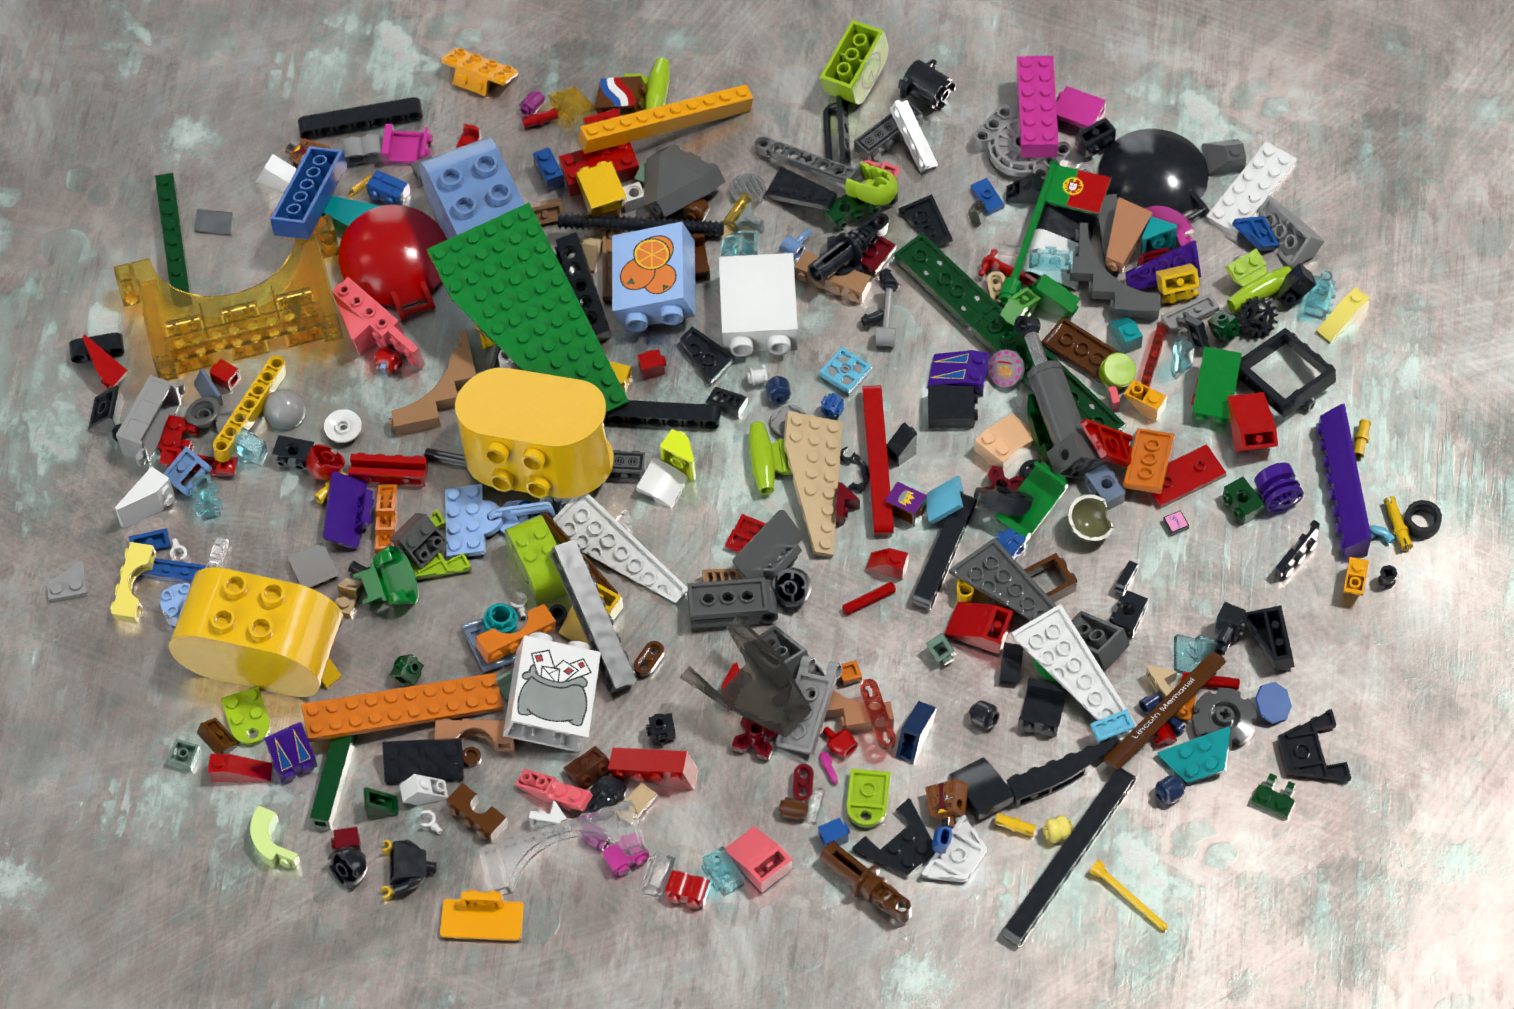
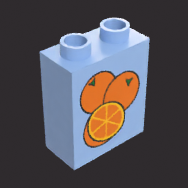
(653, 276)

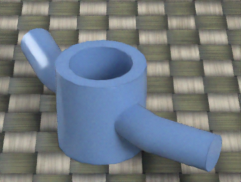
(795, 246)

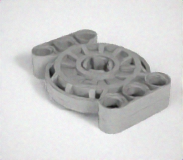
(1002, 141)

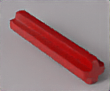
(869, 598)
(1219, 681)

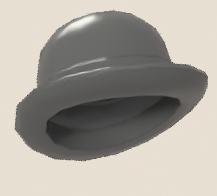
(203, 412)

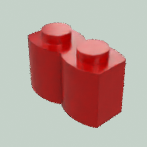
(687, 889)

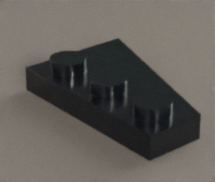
(927, 220)

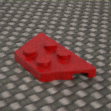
(1109, 443)

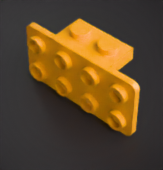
(476, 72)
(482, 917)

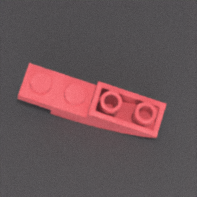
(550, 790)

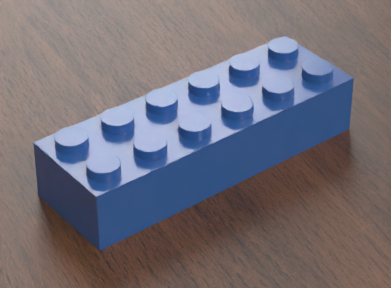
(308, 192)

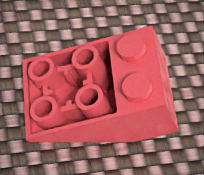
(759, 858)

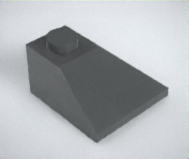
(1224, 156)

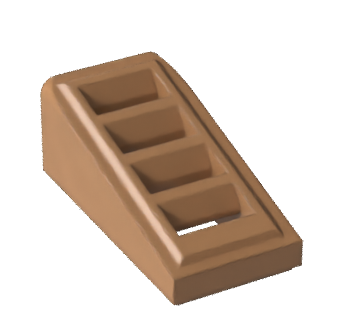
(716, 573)

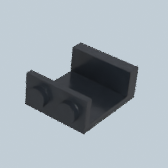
(1042, 707)

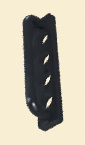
(843, 131)

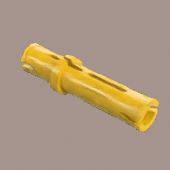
(1400, 530)

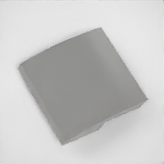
(313, 566)

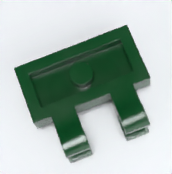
(1274, 801)

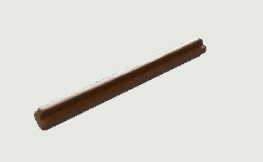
(561, 537)

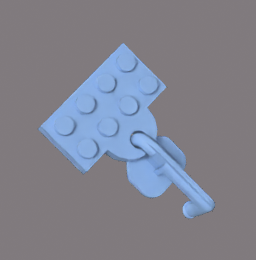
(473, 518)

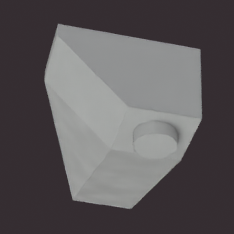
(1295, 238)

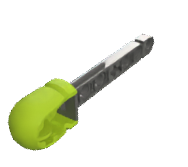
(878, 189)

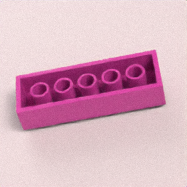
(1037, 106)

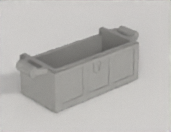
(147, 418)

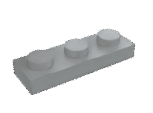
(1198, 308)

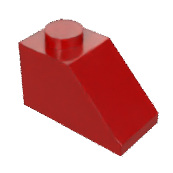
(888, 563)

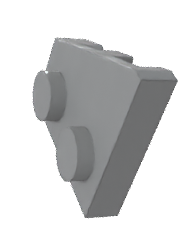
(68, 584)

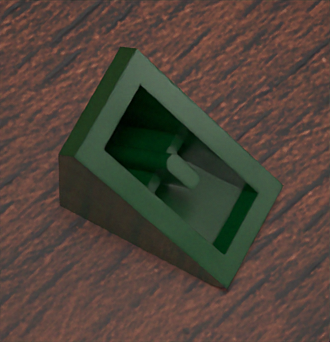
(379, 803)

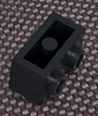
(1095, 138)

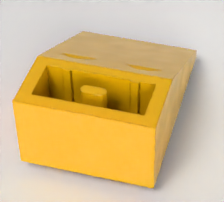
(572, 628)

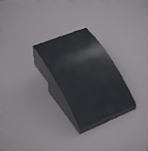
(986, 788)

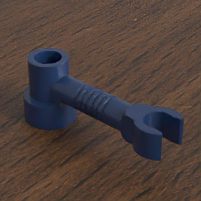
(1147, 704)

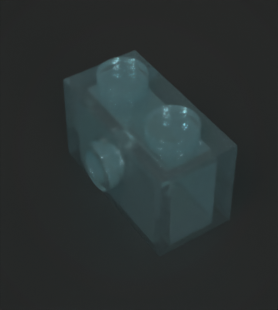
(1050, 259)

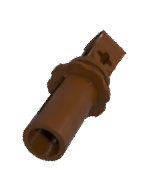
(866, 882)

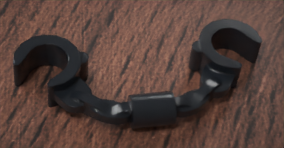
(864, 469)

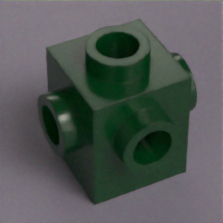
(1224, 326)
(406, 670)

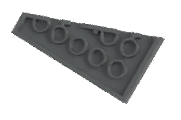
(1003, 579)

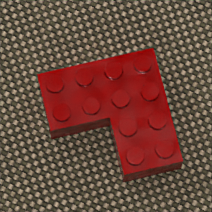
(621, 156)

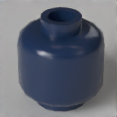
(778, 390)
(1169, 789)

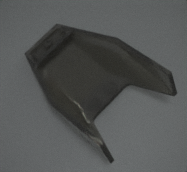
(761, 689)

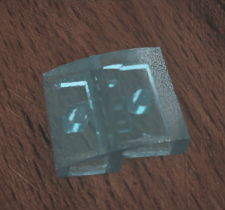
(1191, 651)

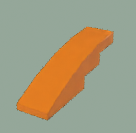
(385, 516)

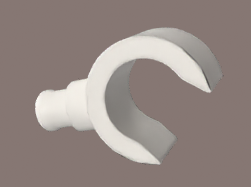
(176, 547)
(521, 609)
(433, 824)

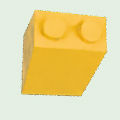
(601, 188)

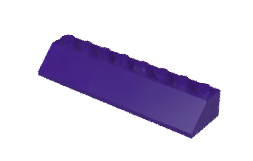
(1344, 482)

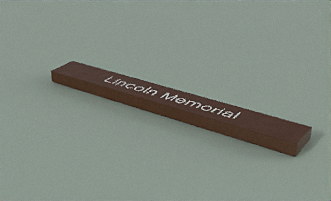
(1164, 710)

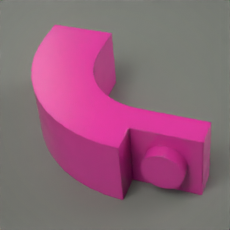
(1175, 217)

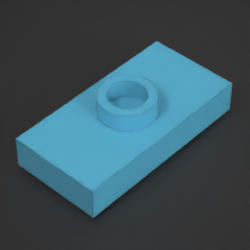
(1112, 725)

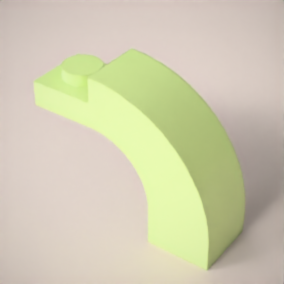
(261, 831)

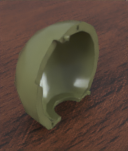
(1089, 518)

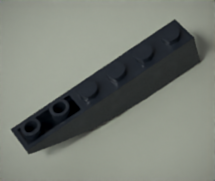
(1058, 774)

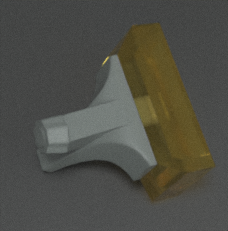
(743, 215)

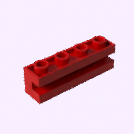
(389, 469)

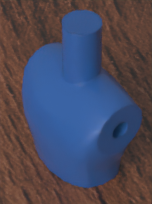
(941, 839)

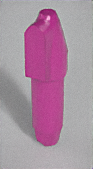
(827, 764)

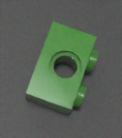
(1020, 304)

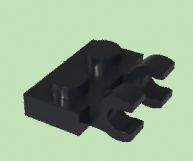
(1196, 331)

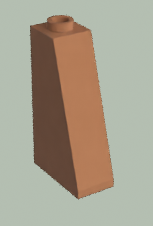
(1126, 233)

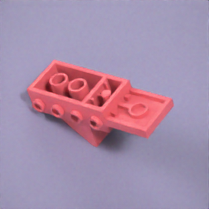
(372, 323)

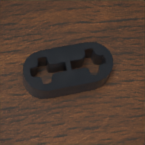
(1126, 577)

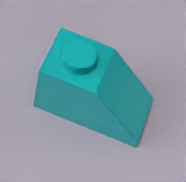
(1127, 334)

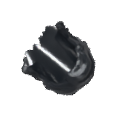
(606, 793)

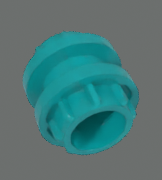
(501, 618)

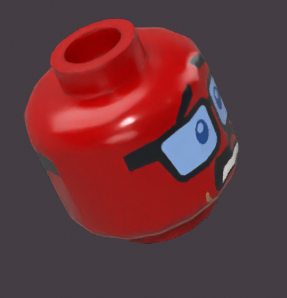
(387, 360)

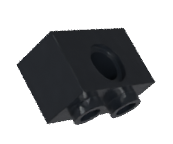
(287, 446)
(1133, 604)

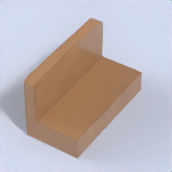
(547, 210)

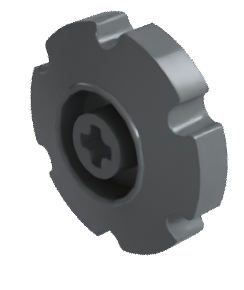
(1225, 704)

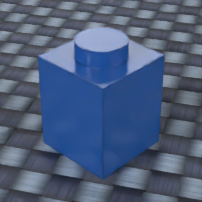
(834, 831)

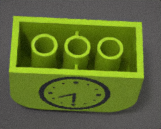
(855, 63)
(530, 548)

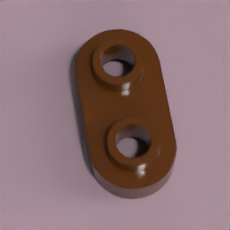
(647, 659)

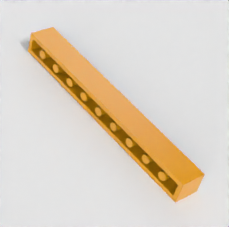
(665, 118)

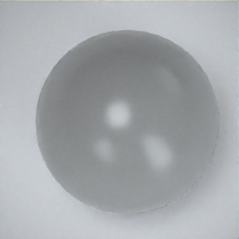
(284, 409)

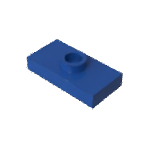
(984, 191)

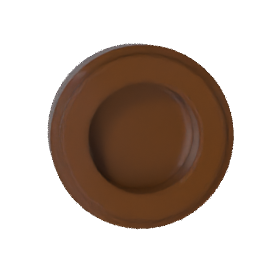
(471, 756)

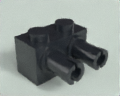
(1229, 626)

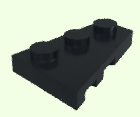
(707, 354)
(1304, 544)

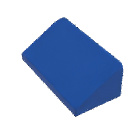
(157, 538)

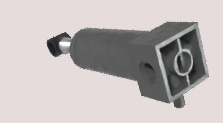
(1072, 450)

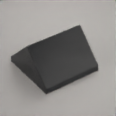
(106, 410)

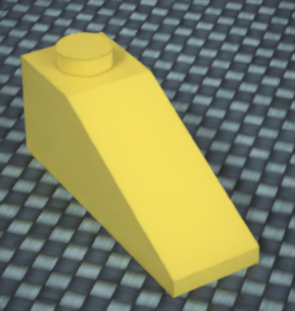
(1344, 315)

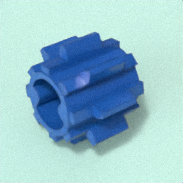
(832, 405)

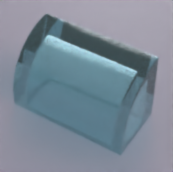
(1181, 357)

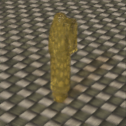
(360, 186)

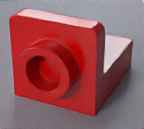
(470, 134)

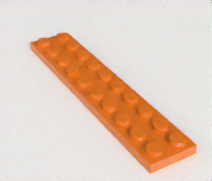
(401, 707)

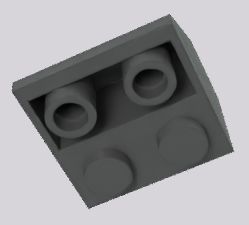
(419, 539)

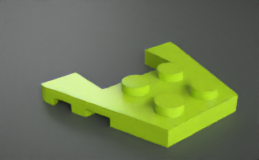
(437, 565)

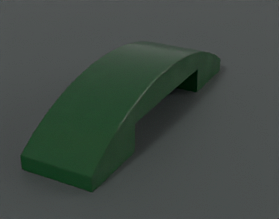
(1038, 428)

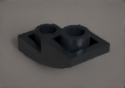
(1011, 663)

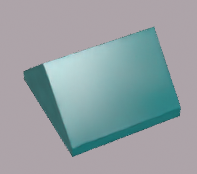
(1158, 235)

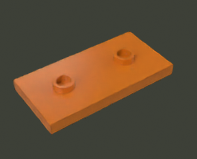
(1149, 460)

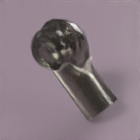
(975, 211)

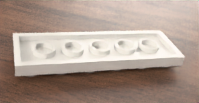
(1251, 187)

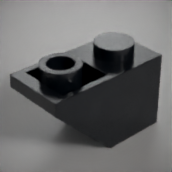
(1025, 190)
(1295, 286)
(902, 444)

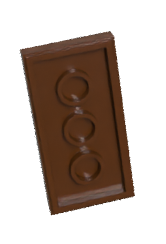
(1077, 347)

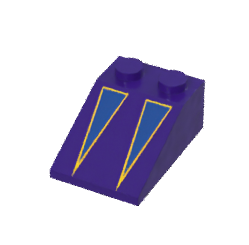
(960, 369)
(290, 752)

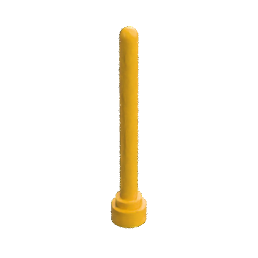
(1099, 870)

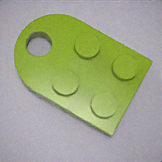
(246, 715)
(869, 795)

